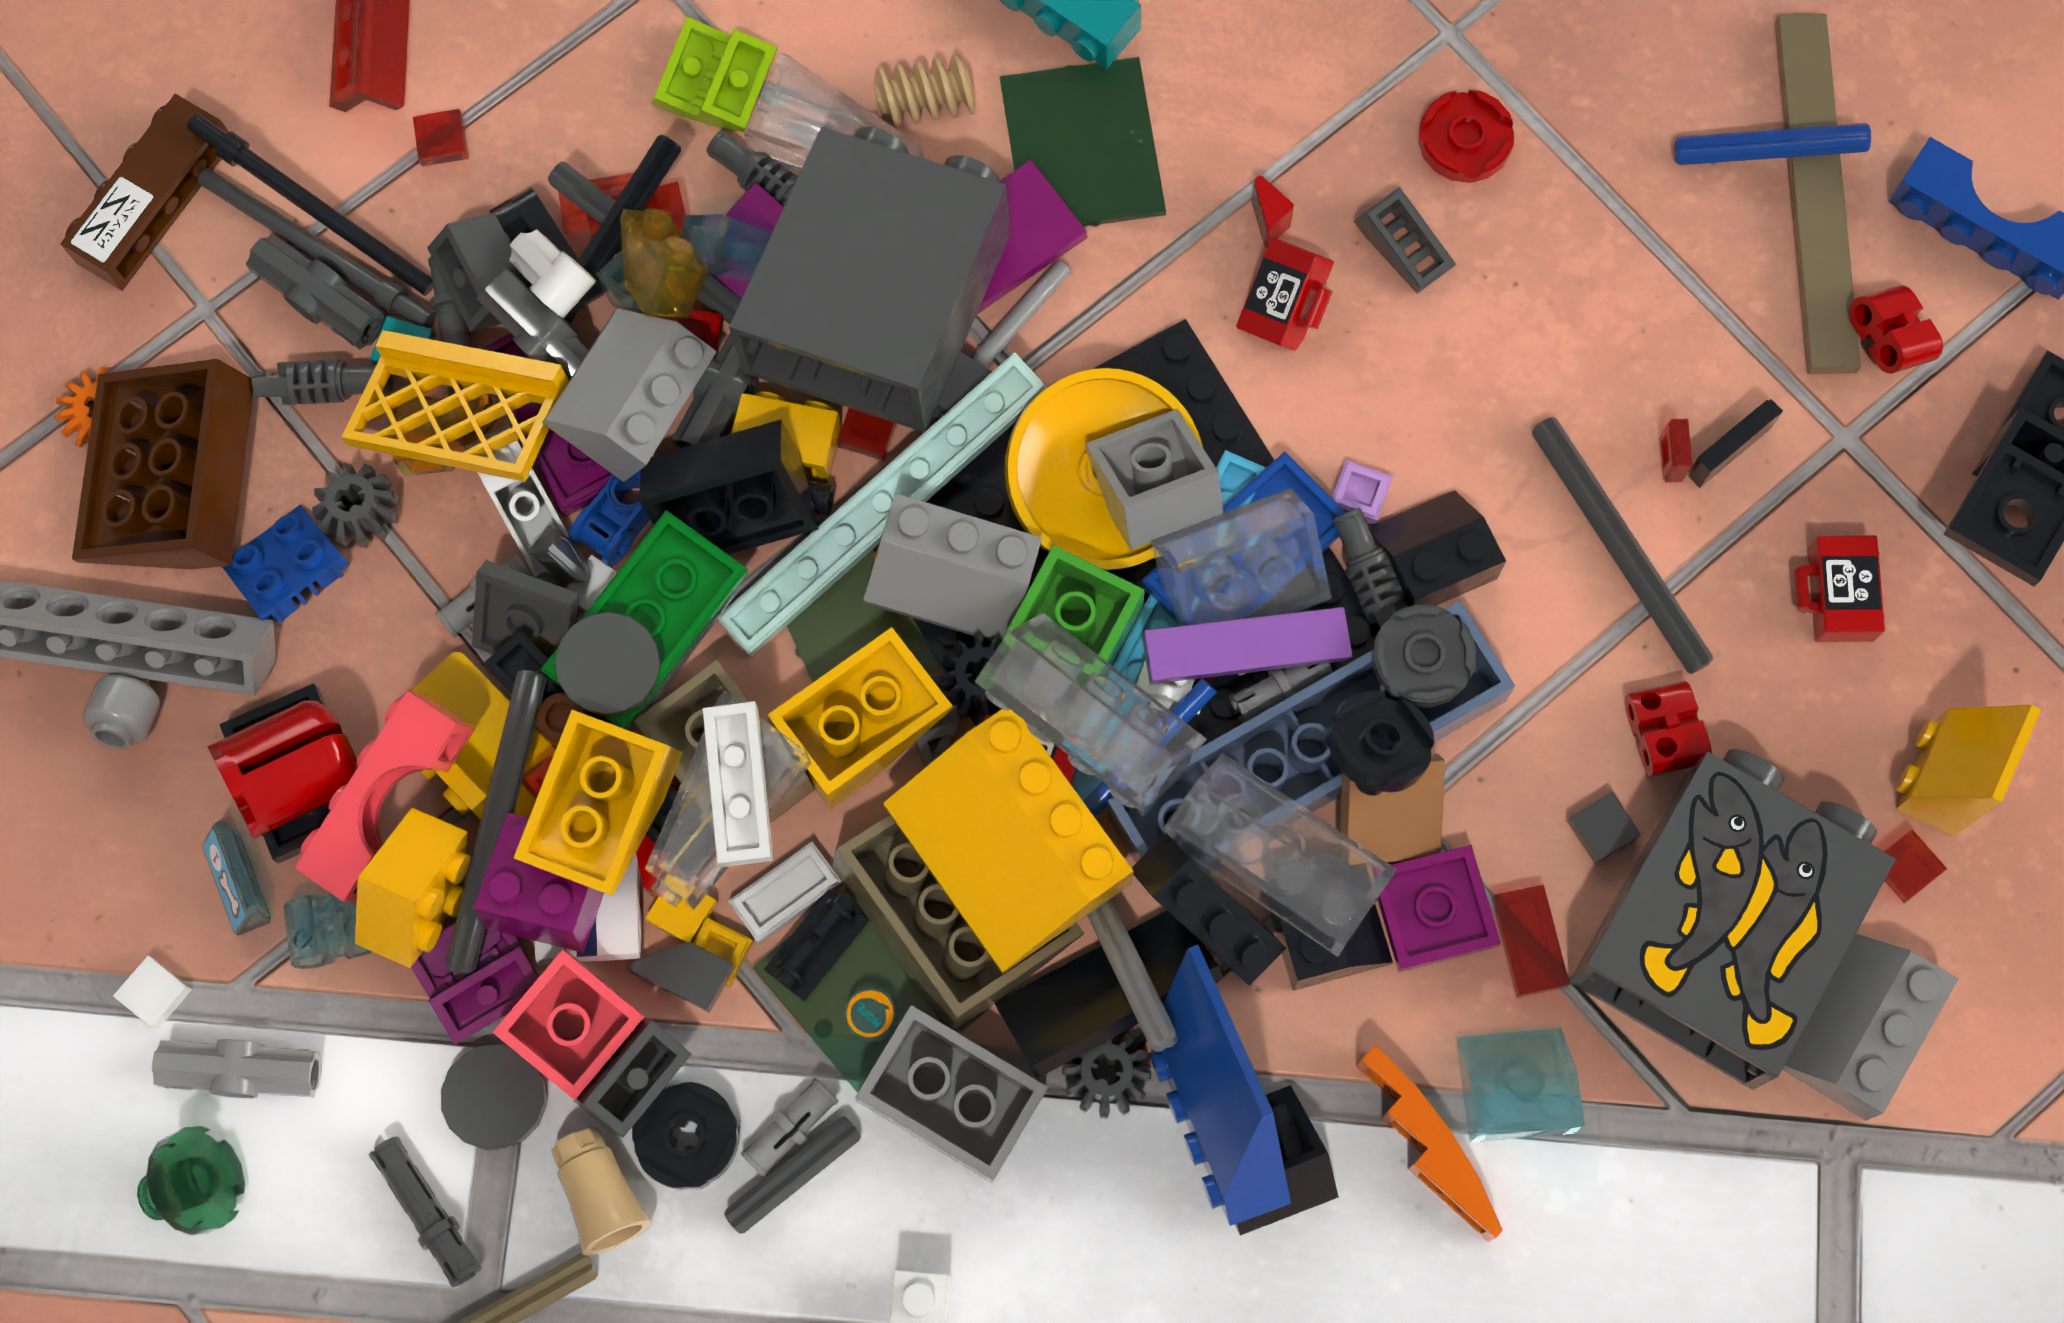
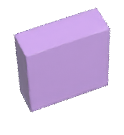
(1362, 489)

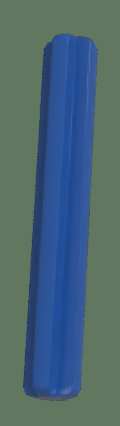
(1772, 144)

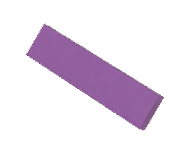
(1246, 645)

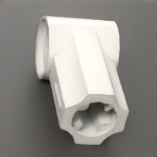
(553, 273)

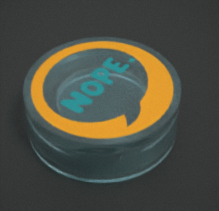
(870, 1014)

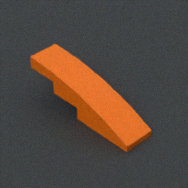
(1442, 1161)

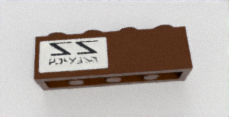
(142, 195)

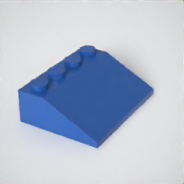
(1220, 1099)

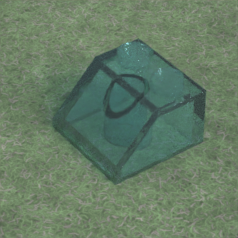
(1519, 1085)

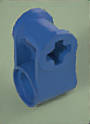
(612, 519)

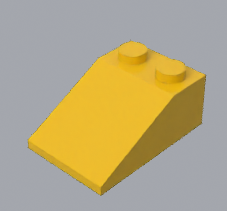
(861, 716)
(1965, 764)
(596, 802)

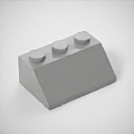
(629, 390)
(951, 568)
(1869, 1025)

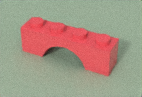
(414, 739)

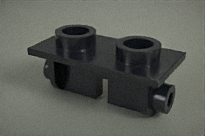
(817, 944)

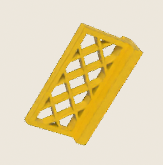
(461, 367)

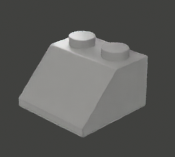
(1155, 478)

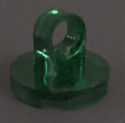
(192, 1182)

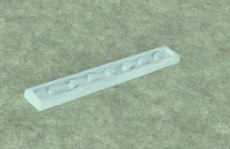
(860, 522)

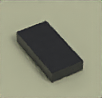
(1734, 442)

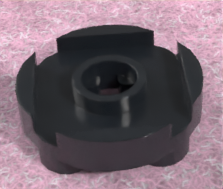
(1365, 763)
(695, 1165)

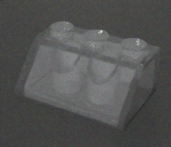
(1244, 563)

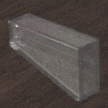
(795, 109)
(686, 848)

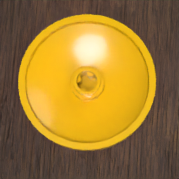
(1050, 470)

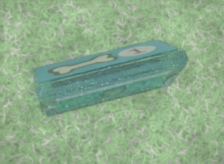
(235, 879)

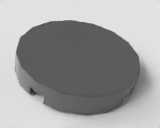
(1424, 655)
(607, 664)
(493, 1097)

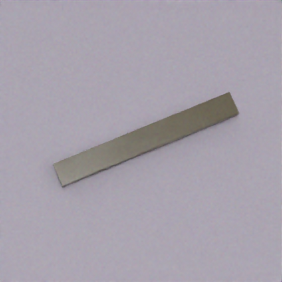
(1817, 198)

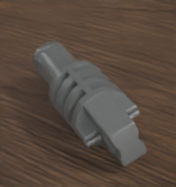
(752, 167)
(315, 381)
(1369, 570)

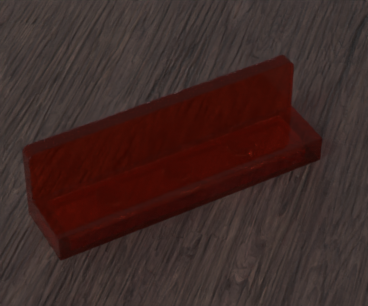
(369, 53)

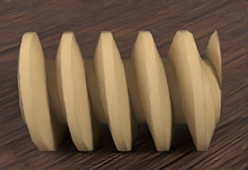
(923, 90)

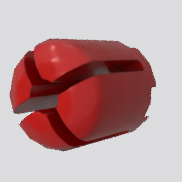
(285, 765)

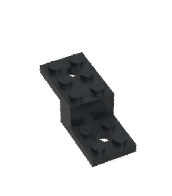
(2023, 471)

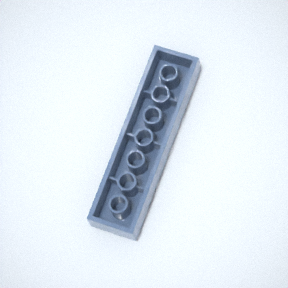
(1290, 745)

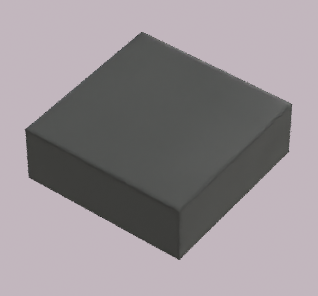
(1603, 828)

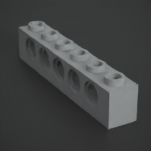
(135, 638)

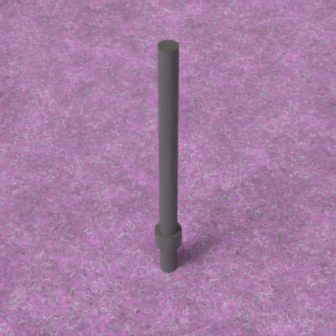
(386, 293)

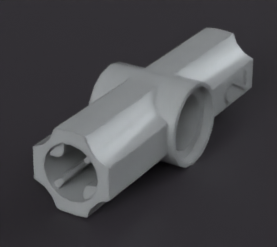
(236, 1068)

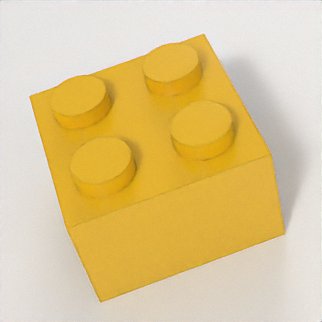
(411, 888)

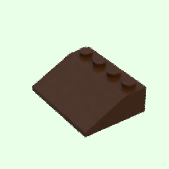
(164, 466)

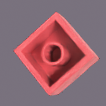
(568, 1024)

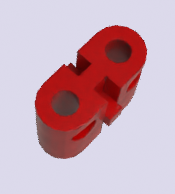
(1894, 326)
(1667, 727)

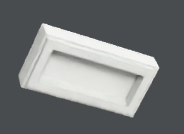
(785, 893)

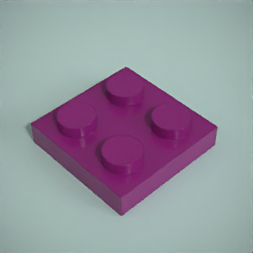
(1437, 909)

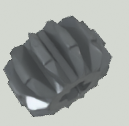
(350, 491)
(1099, 1089)

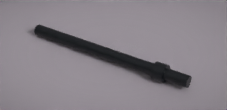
(236, 151)

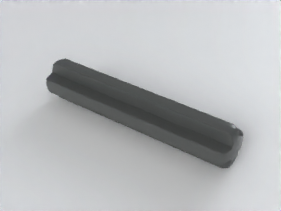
(792, 1175)

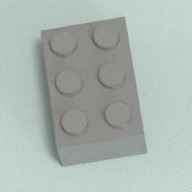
(951, 1093)

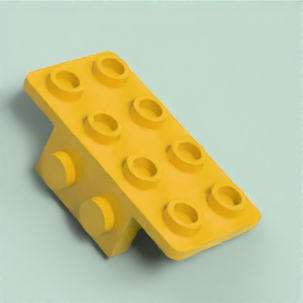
(473, 698)

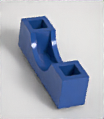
(1943, 196)

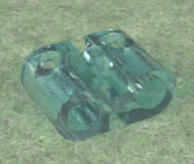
(320, 930)

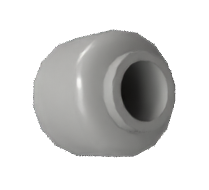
(121, 711)

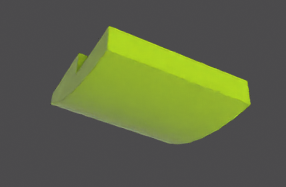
(714, 76)

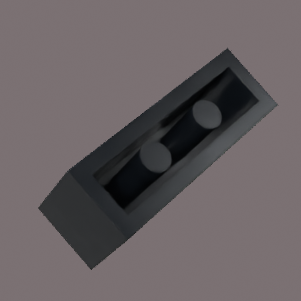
(1207, 909)

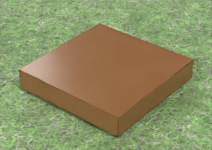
(1400, 822)

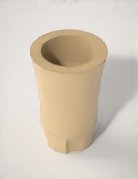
(597, 1192)

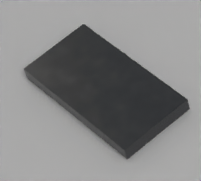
(1084, 1001)

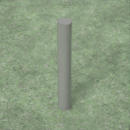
(1021, 313)

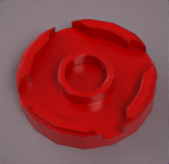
(1466, 136)

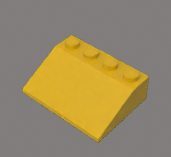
(1008, 839)

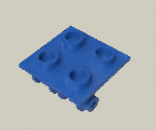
(283, 564)

